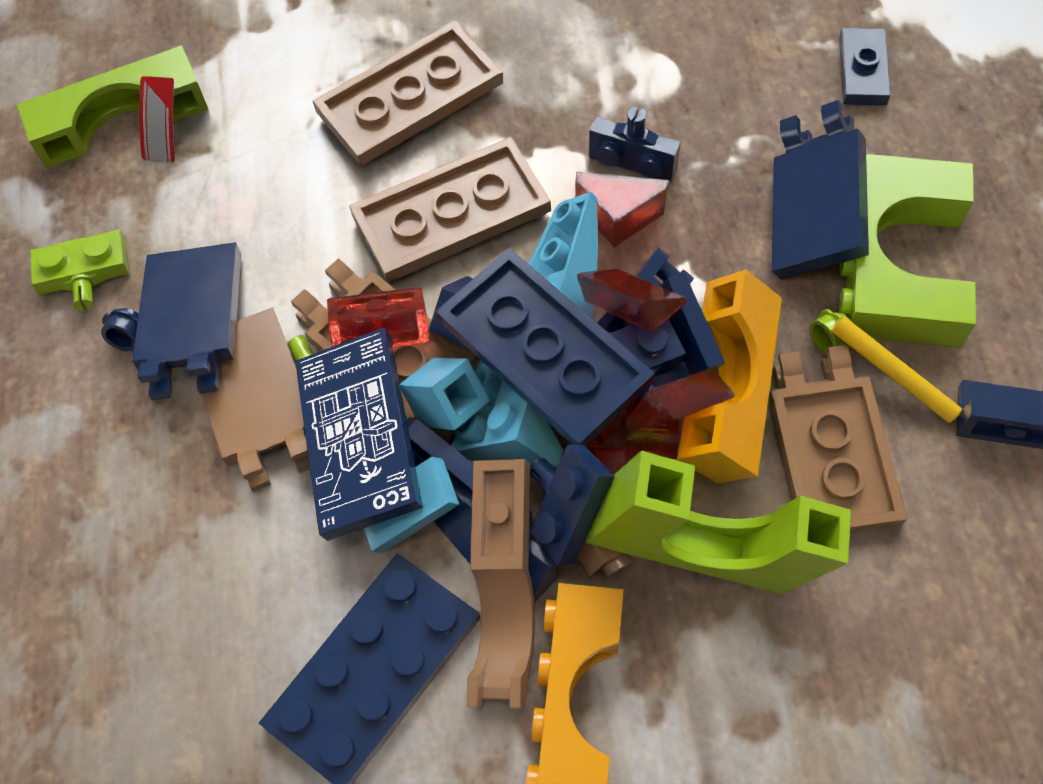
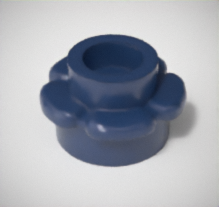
(120, 328)

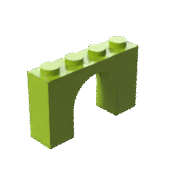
(889, 300)
(777, 552)

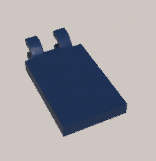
(819, 195)
(187, 316)

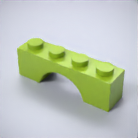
(66, 118)

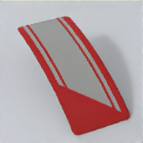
(156, 118)

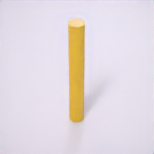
(896, 369)

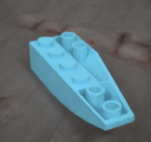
(507, 424)

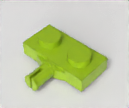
(79, 266)

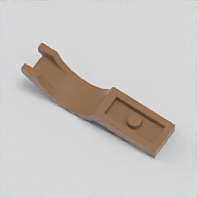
(503, 581)

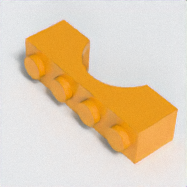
(728, 437)
(584, 633)

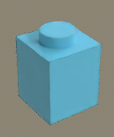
(444, 393)

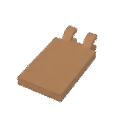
(347, 283)
(258, 400)
(835, 440)

